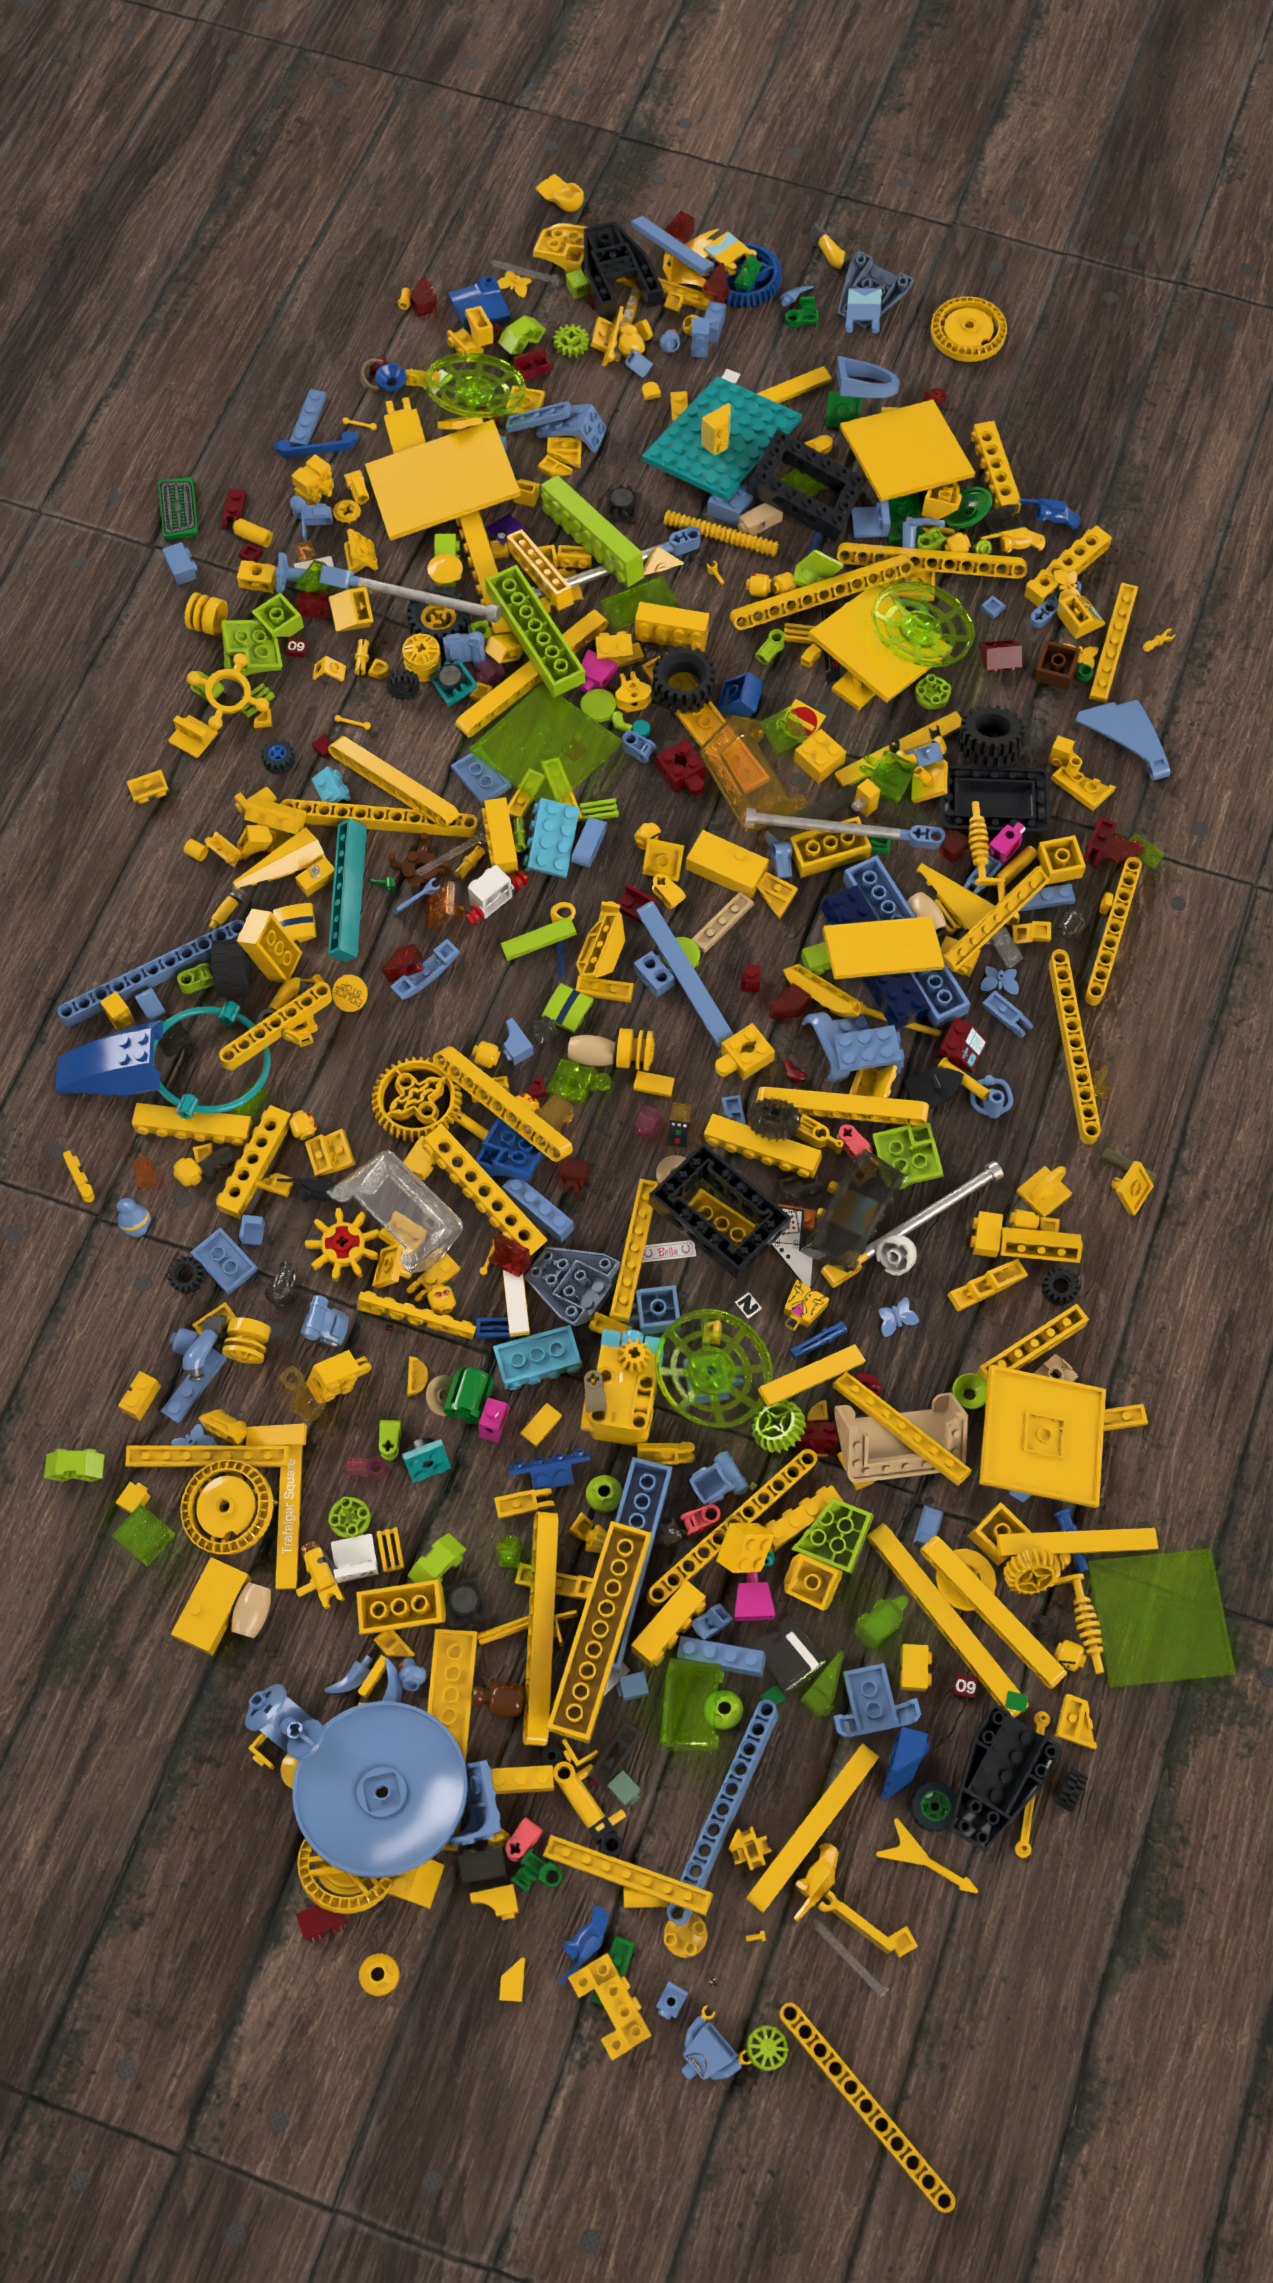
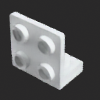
(354, 1558)

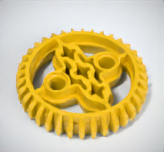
(408, 1102)

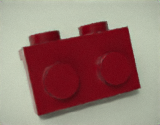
(533, 363)
(314, 604)
(819, 1437)

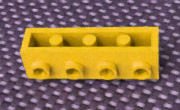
(1041, 1245)
(800, 1519)

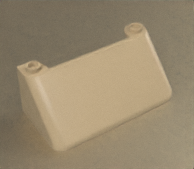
(876, 1454)

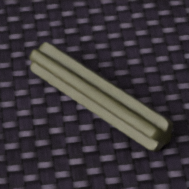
(1123, 1162)

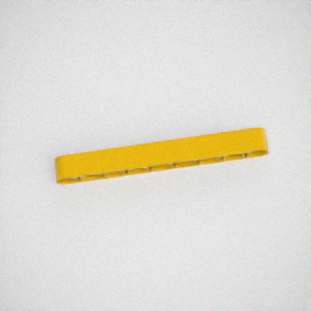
(393, 781)
(1113, 938)
(503, 1104)
(851, 1106)
(993, 1612)
(812, 1828)

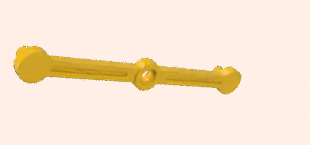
(1023, 1847)

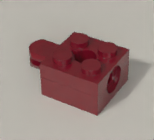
(682, 768)

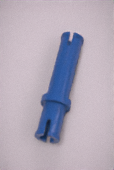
(818, 1340)

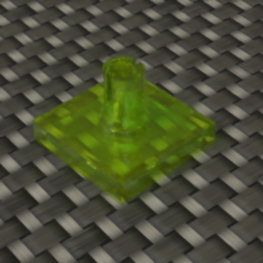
(784, 730)

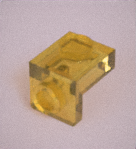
(1099, 1088)

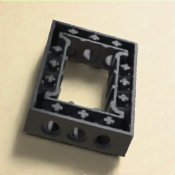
(796, 503)
(706, 1164)

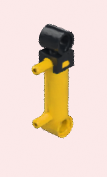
(597, 1823)

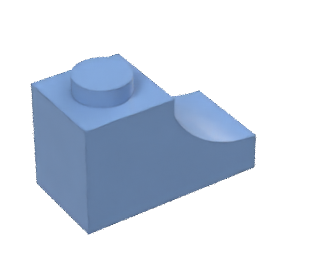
(517, 1046)

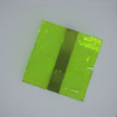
(572, 1081)

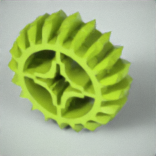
(768, 1433)

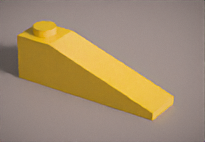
(941, 501)

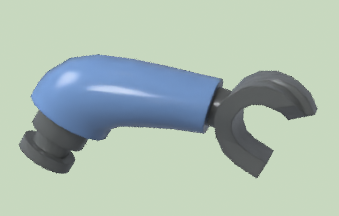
(197, 1353)

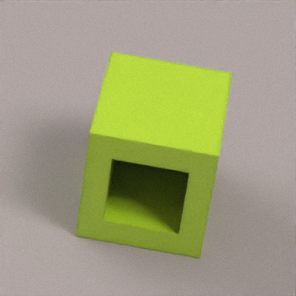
(577, 284)

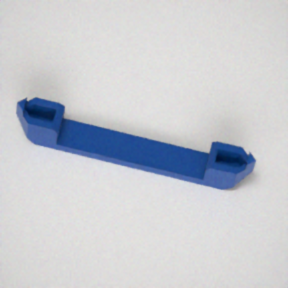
(347, 443)

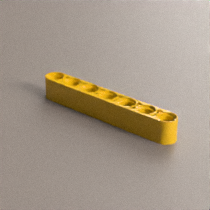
(272, 1034)

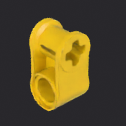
(670, 893)

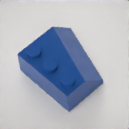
(905, 1758)

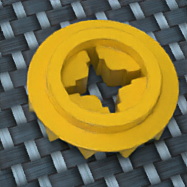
(343, 506)

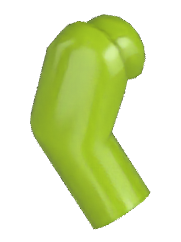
(619, 723)

